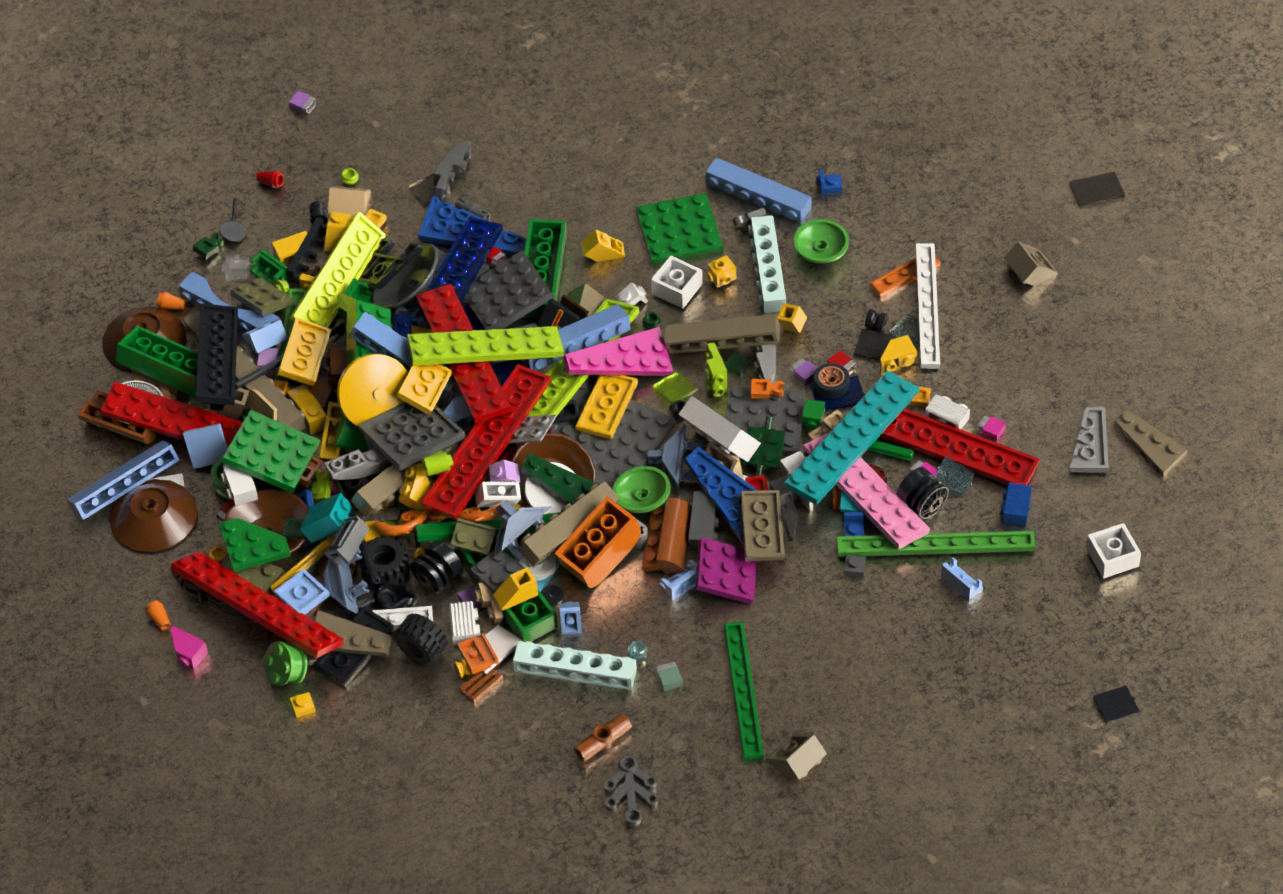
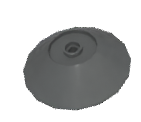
(409, 281)

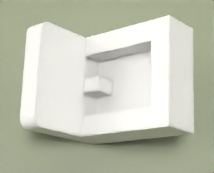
(632, 295)

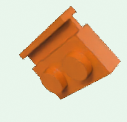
(478, 653)

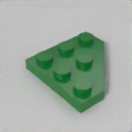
(251, 544)

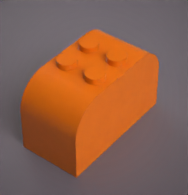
(599, 543)

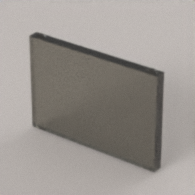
(1097, 189)

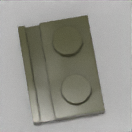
(473, 537)

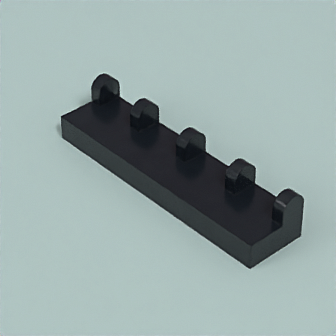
(306, 250)

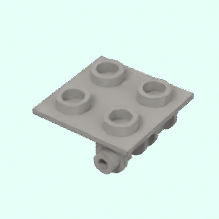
(533, 429)

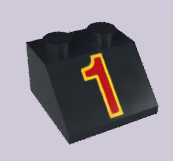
(557, 315)

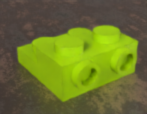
(715, 372)

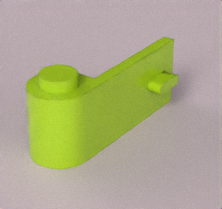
(437, 463)

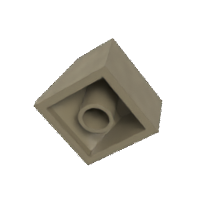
(1029, 264)
(797, 755)

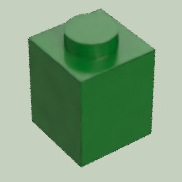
(813, 414)

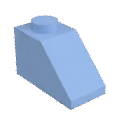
(570, 617)

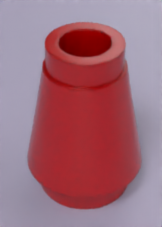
(271, 178)

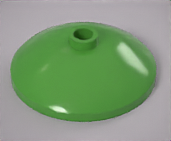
(821, 241)
(642, 489)

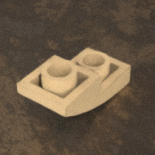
(487, 599)

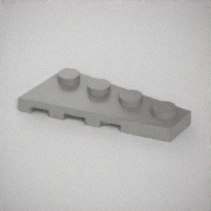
(1091, 446)

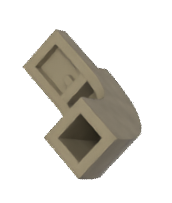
(230, 411)

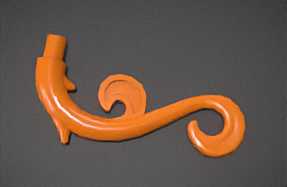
(471, 514)
(406, 527)

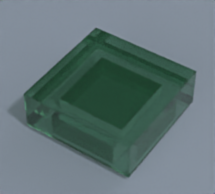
(737, 364)
(292, 528)

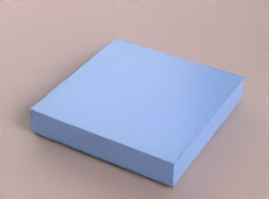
(205, 445)
(302, 592)

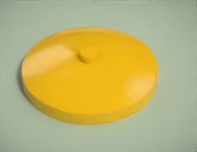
(370, 387)

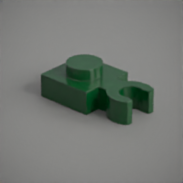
(208, 247)

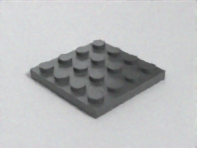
(507, 292)
(785, 410)
(409, 434)

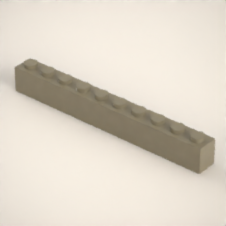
(286, 410)

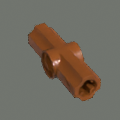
(611, 731)

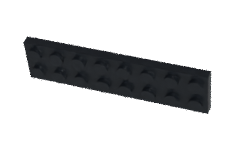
(217, 354)

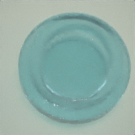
(638, 650)

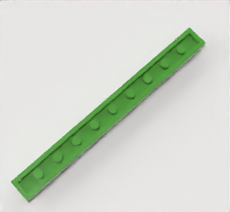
(939, 544)

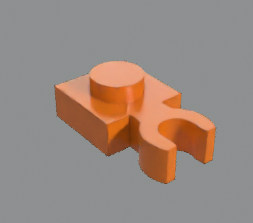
(763, 388)

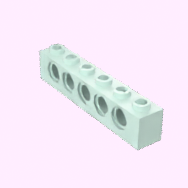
(768, 263)
(583, 671)

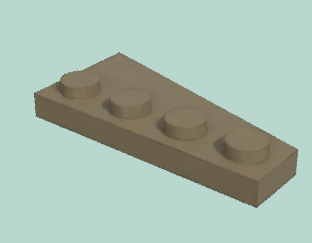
(1156, 445)
(356, 637)

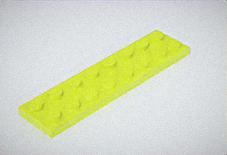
(342, 265)

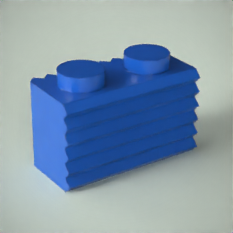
(1017, 504)

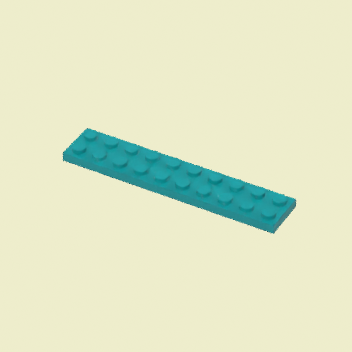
(851, 437)

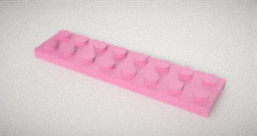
(878, 501)

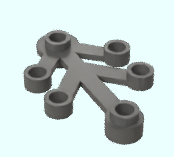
(630, 787)

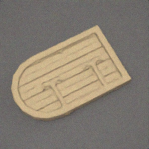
(261, 405)

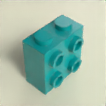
(325, 518)

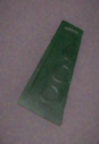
(556, 479)

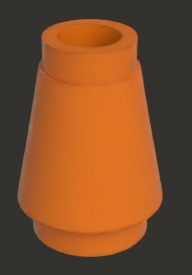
(170, 302)
(158, 615)

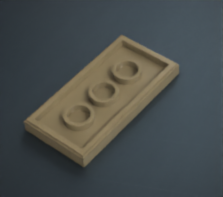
(762, 525)

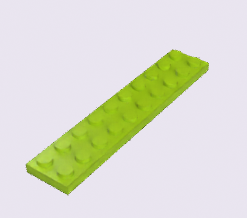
(565, 385)

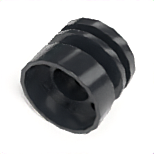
(923, 492)
(436, 566)

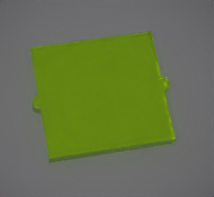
(675, 387)

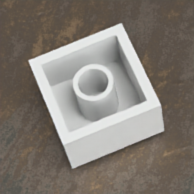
(676, 282)
(1113, 550)

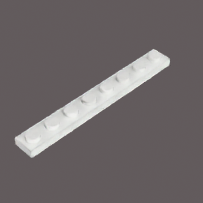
(927, 306)

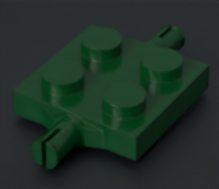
(770, 450)

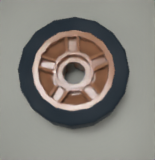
(831, 381)

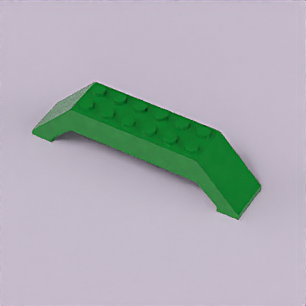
(347, 433)

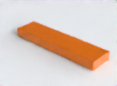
(896, 278)

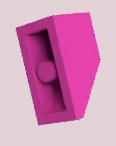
(188, 648)

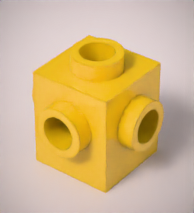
(721, 271)

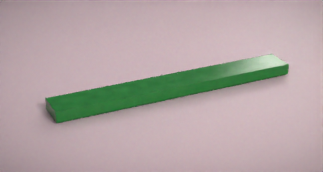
(445, 530)
(743, 691)

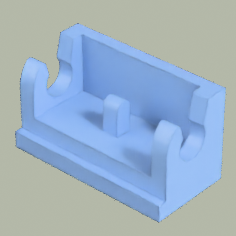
(265, 336)
(960, 580)
(680, 582)

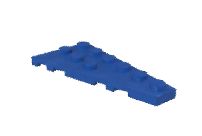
(445, 222)
(721, 486)

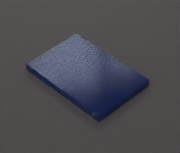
(851, 398)

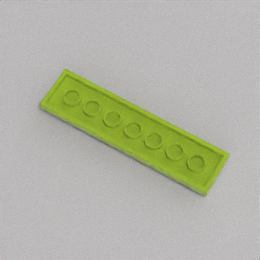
(485, 345)

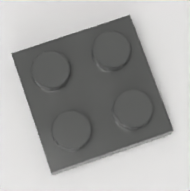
(495, 569)

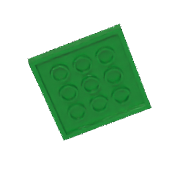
(679, 228)
(271, 451)

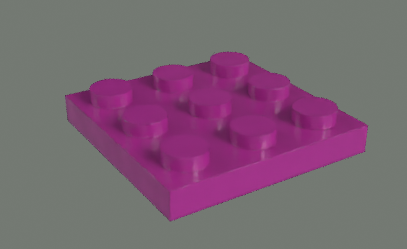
(725, 571)

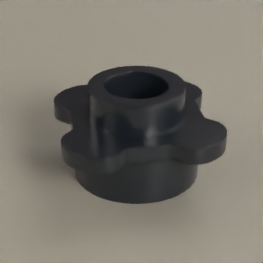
(675, 407)

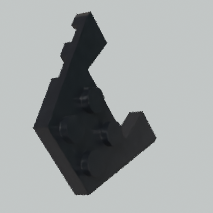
(386, 267)

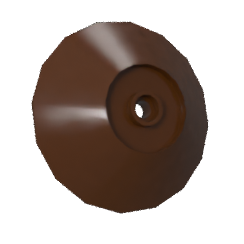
(150, 318)
(556, 449)
(271, 512)
(157, 527)

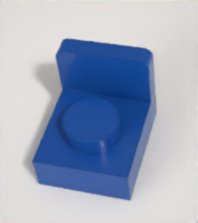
(829, 183)
(853, 524)

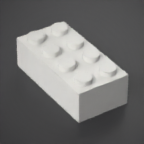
(718, 430)

